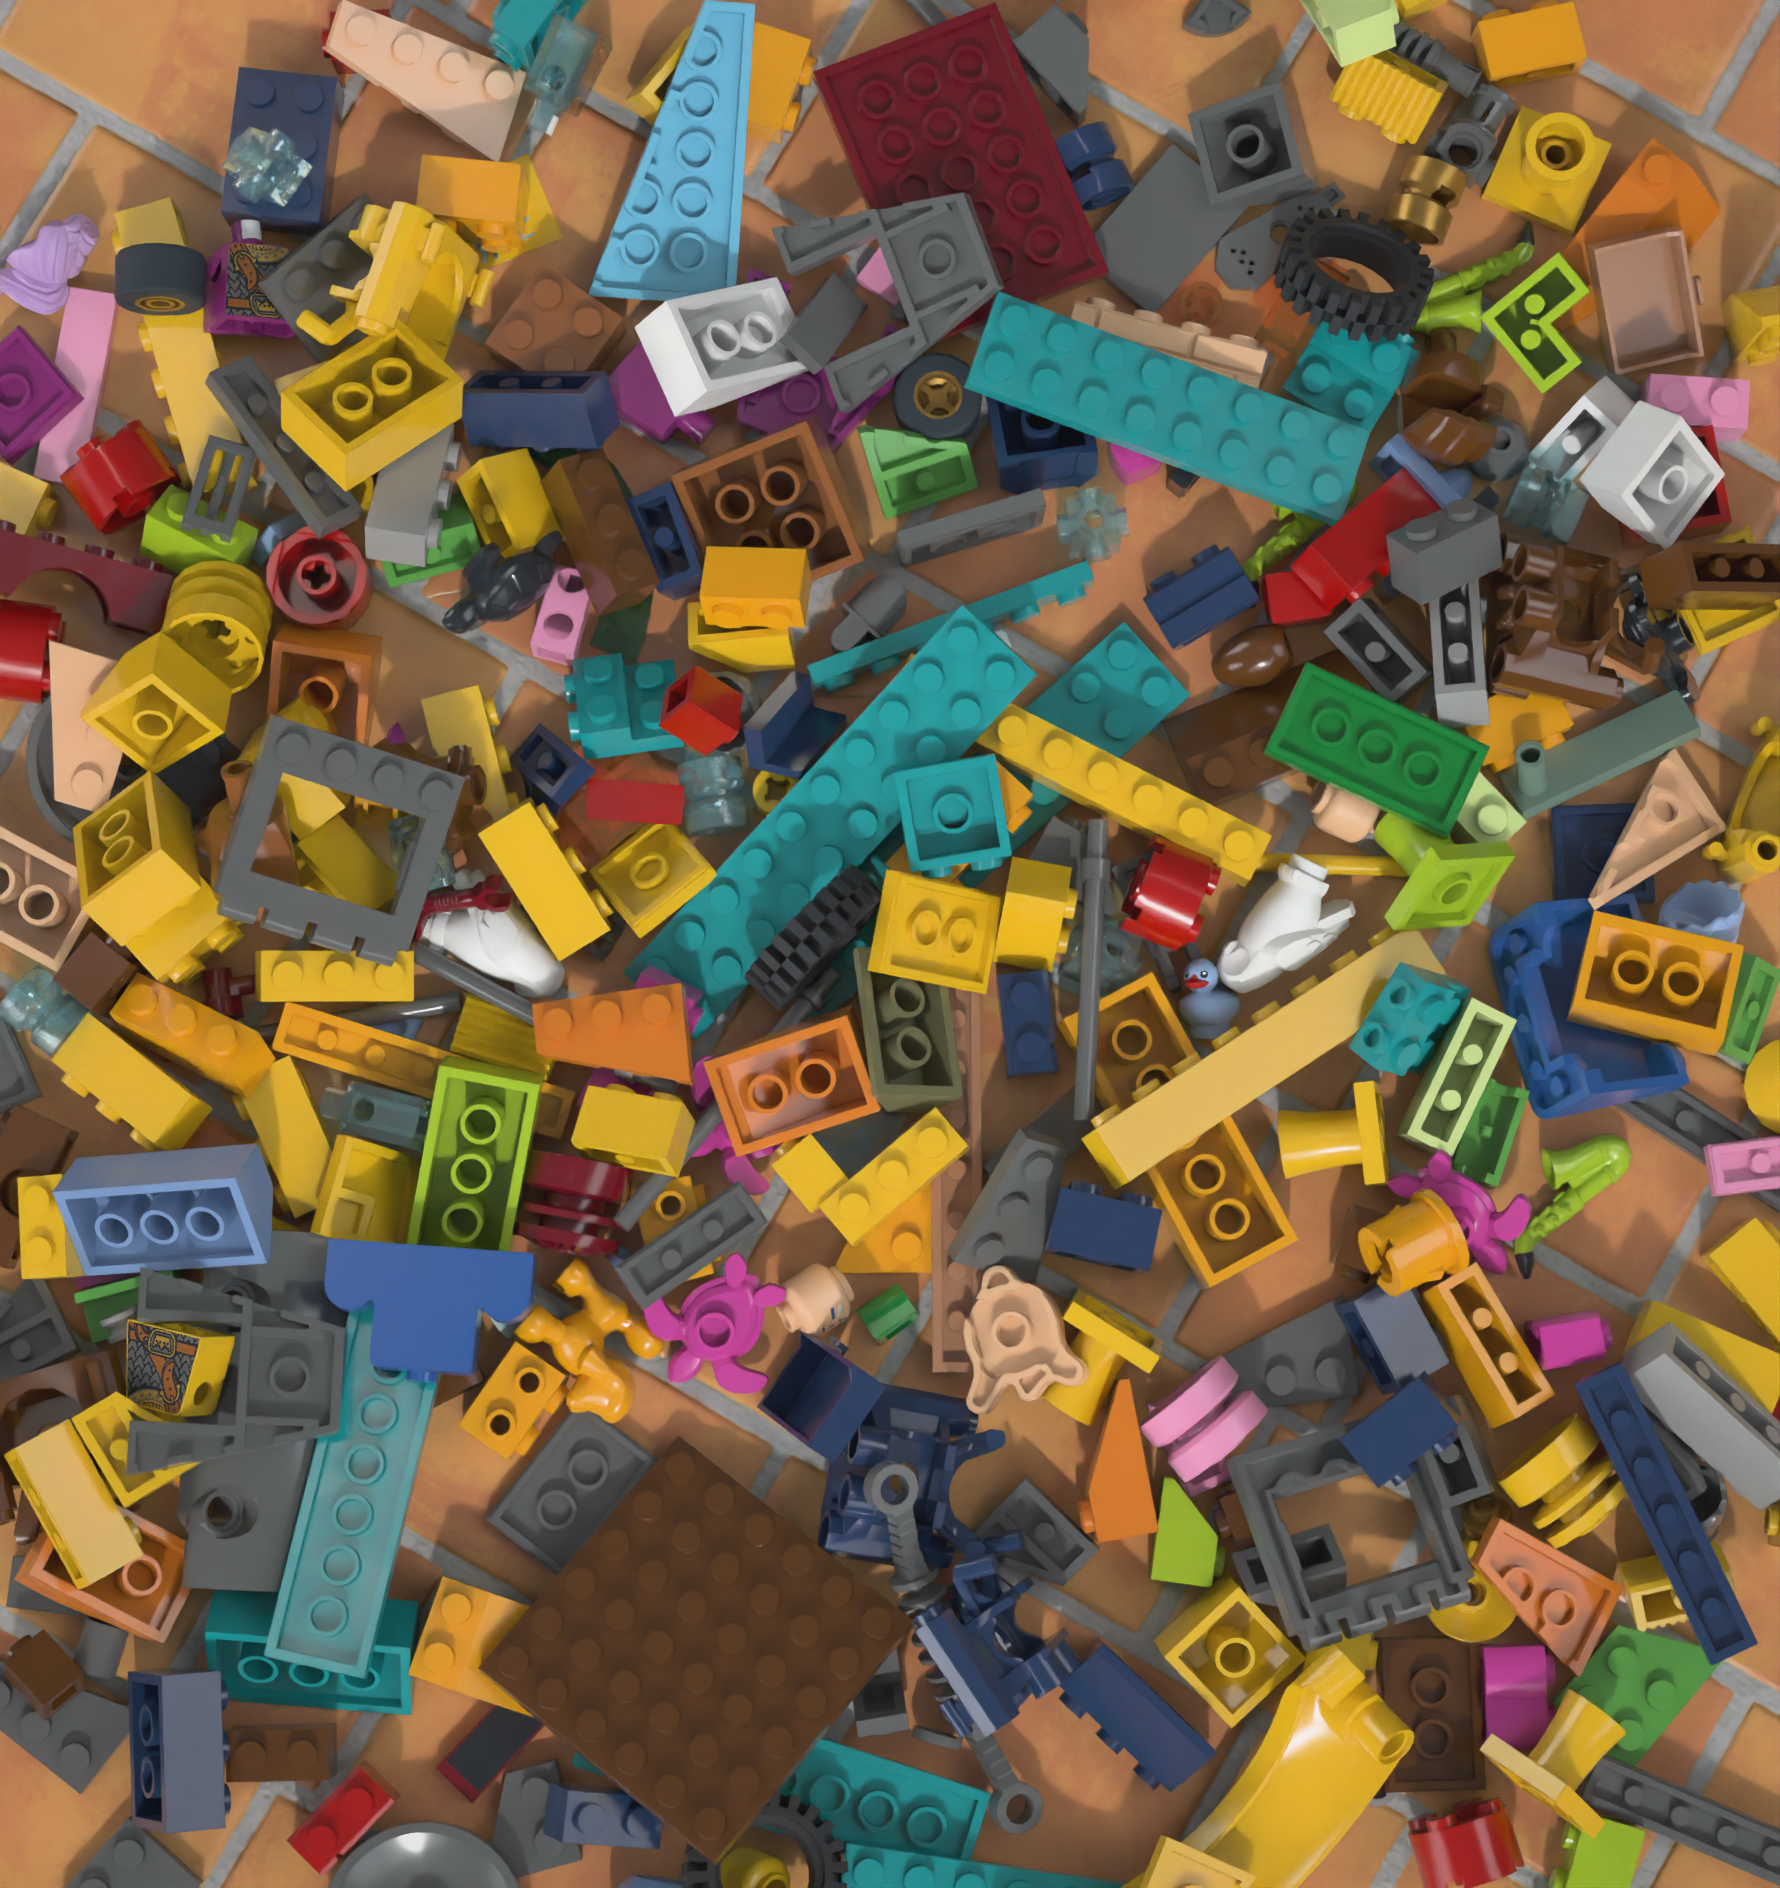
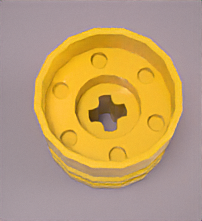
(221, 619)
(1565, 1480)

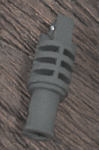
(1432, 57)

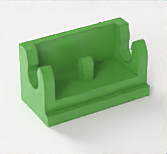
(1490, 1134)

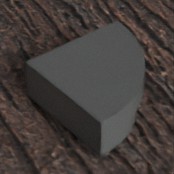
(1216, 18)

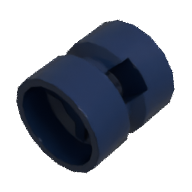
(1092, 166)

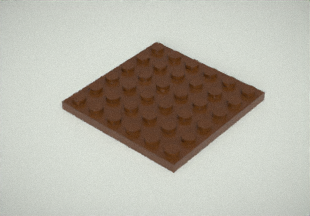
(696, 1649)

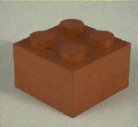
(555, 328)

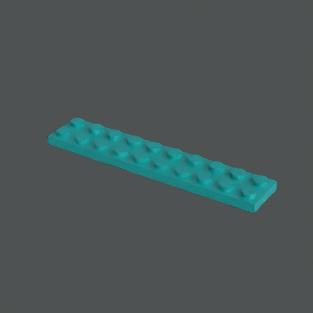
(1105, 700)
(837, 809)

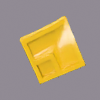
(366, 1193)

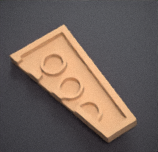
(444, 82)

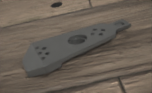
(1257, 241)

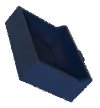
(821, 1396)

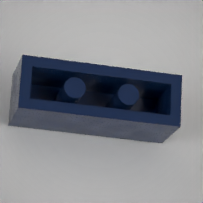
(539, 409)

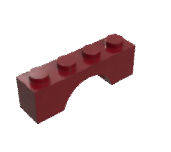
(128, 594)

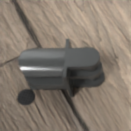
(870, 613)

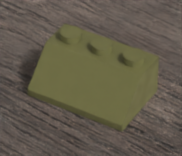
(907, 1040)

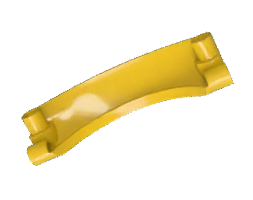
(1308, 1779)

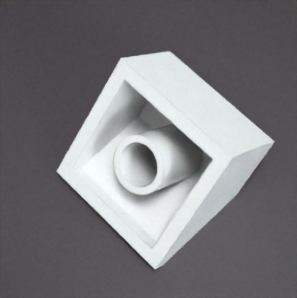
(1653, 474)

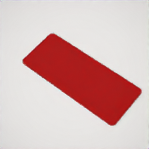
(634, 801)

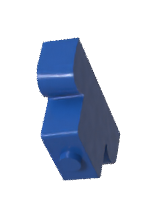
(428, 1300)

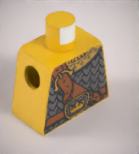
(176, 1368)

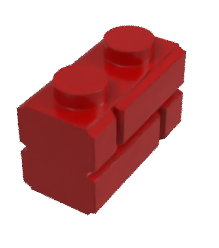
(343, 1817)

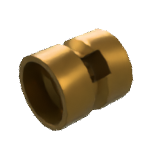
(1428, 193)

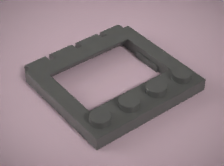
(353, 770)
(1319, 1461)

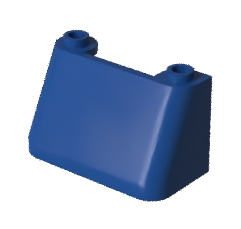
(1560, 1061)

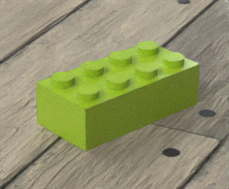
(475, 1155)

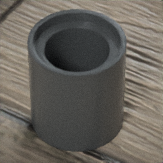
(100, 1648)

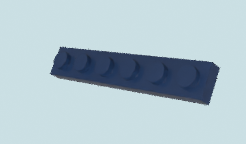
(1665, 1513)

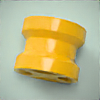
(763, 784)

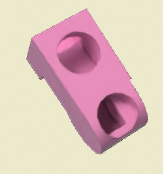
(561, 618)

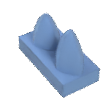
(1441, 486)

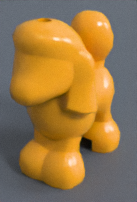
(578, 1343)

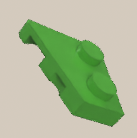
(915, 469)

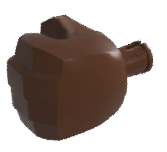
(1445, 404)

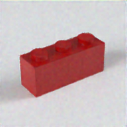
(1356, 546)

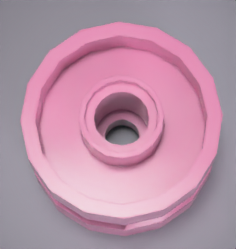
(1201, 1414)

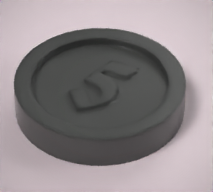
(937, 1737)

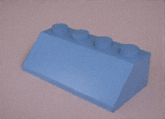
(168, 1209)

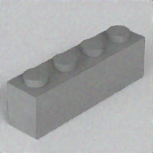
(1708, 1412)

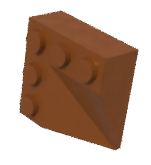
(776, 495)

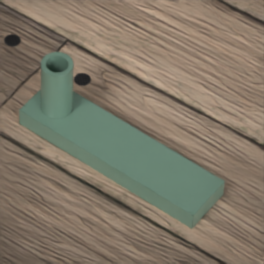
(1596, 756)

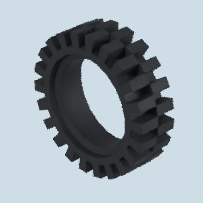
(1343, 305)
(814, 937)
(803, 1826)

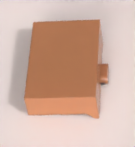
(1646, 299)

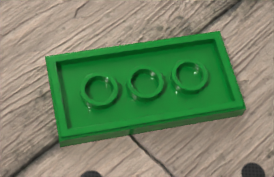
(1376, 750)

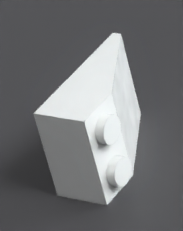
(719, 344)

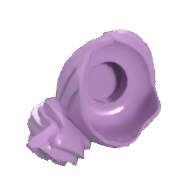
(46, 264)

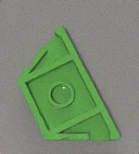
(1639, 1684)

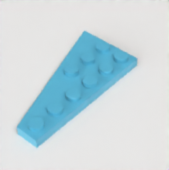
(685, 198)

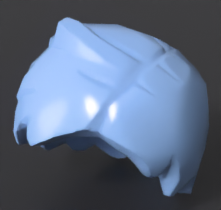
(1704, 910)

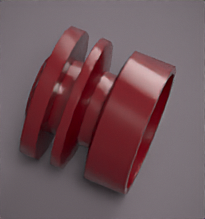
(573, 1202)

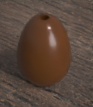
(1253, 657)

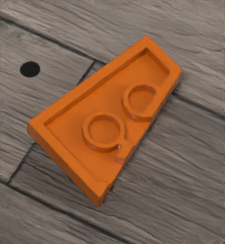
(620, 1030)

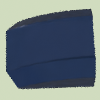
(1038, 451)

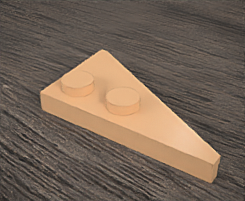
(1664, 826)

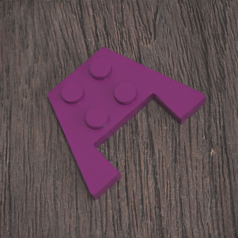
(805, 396)

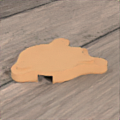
(1016, 1341)

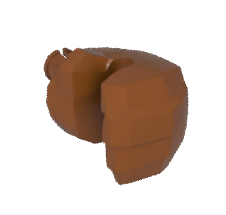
(276, 852)

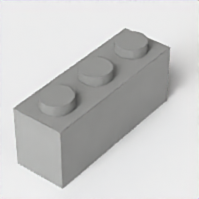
(408, 501)
(1459, 657)

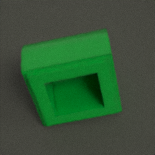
(888, 1314)

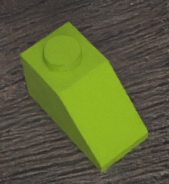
(1186, 1544)

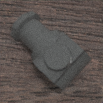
(1473, 135)

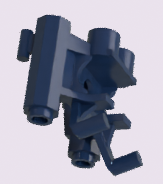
(914, 1430)
(985, 1651)

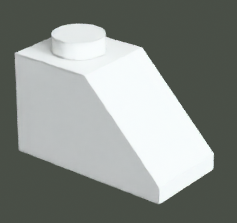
(1583, 431)

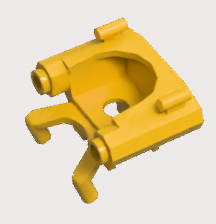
(416, 275)
(1752, 836)

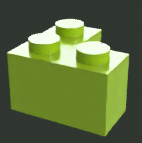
(1526, 319)

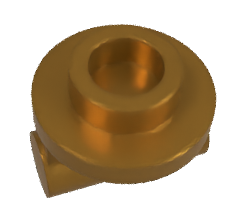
(1478, 1512)

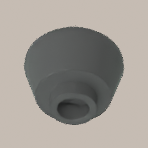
(1502, 464)

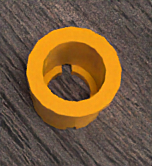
(1414, 1244)

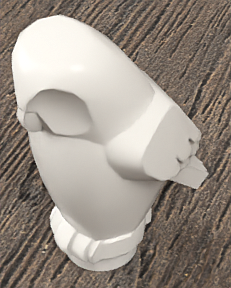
(1284, 928)
(496, 943)

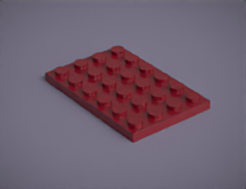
(958, 117)

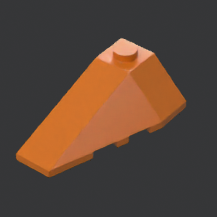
(1649, 195)

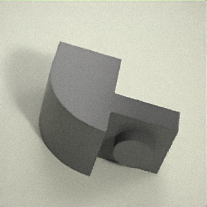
(881, 1702)

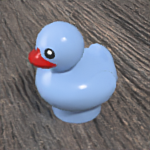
(1209, 1004)

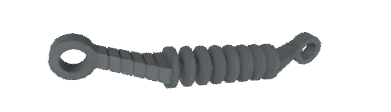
(914, 1578)

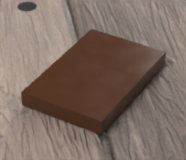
(1437, 1694)

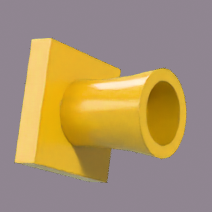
(1534, 186)
(1337, 1137)
(1105, 1346)
(1561, 1760)

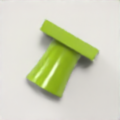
(1445, 878)

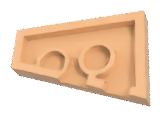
(82, 757)

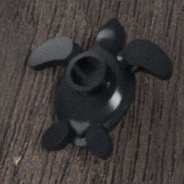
(503, 586)
(1669, 625)

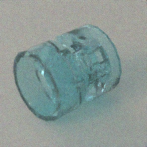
(1545, 503)
(713, 796)
(41, 1007)

